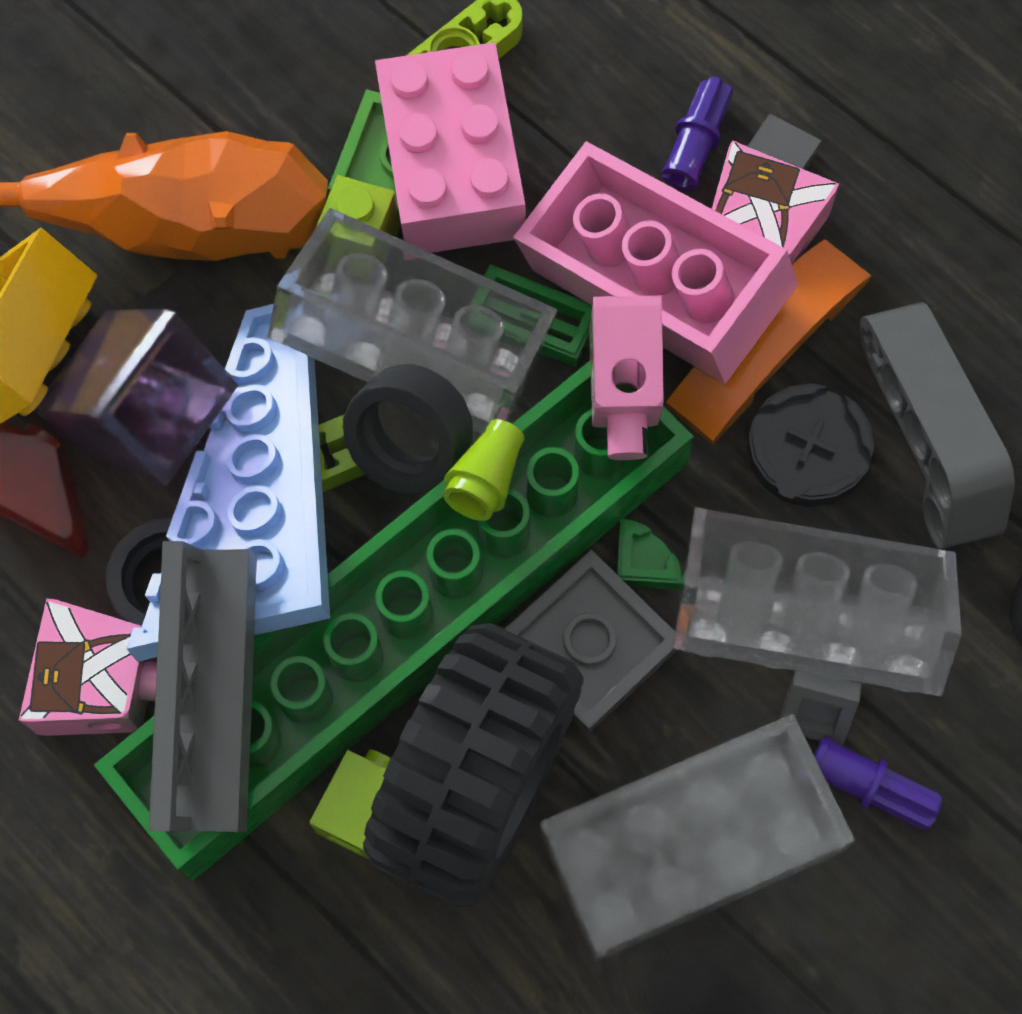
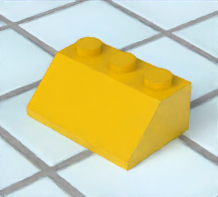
(40, 302)

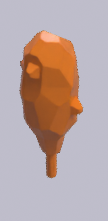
(183, 196)

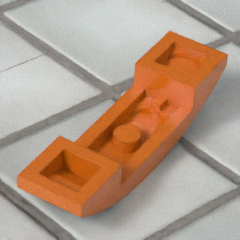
(824, 288)

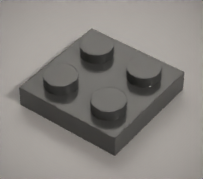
(603, 630)

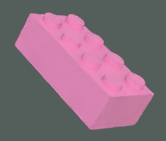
(631, 235)

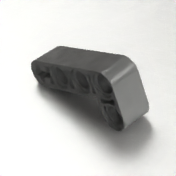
(944, 424)

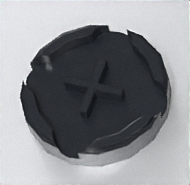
(810, 445)

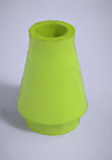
(484, 473)

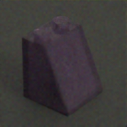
(138, 392)

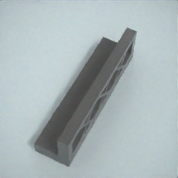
(203, 689)

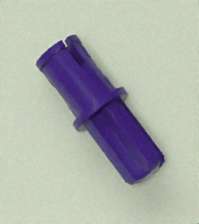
(697, 134)
(877, 784)

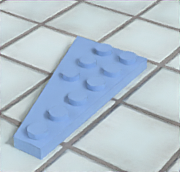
(258, 486)

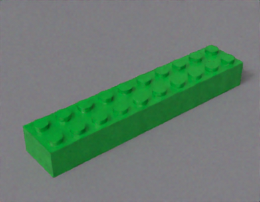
(407, 603)

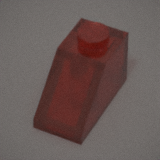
(39, 488)

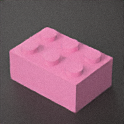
(451, 148)

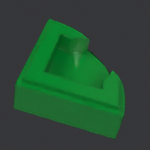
(645, 558)

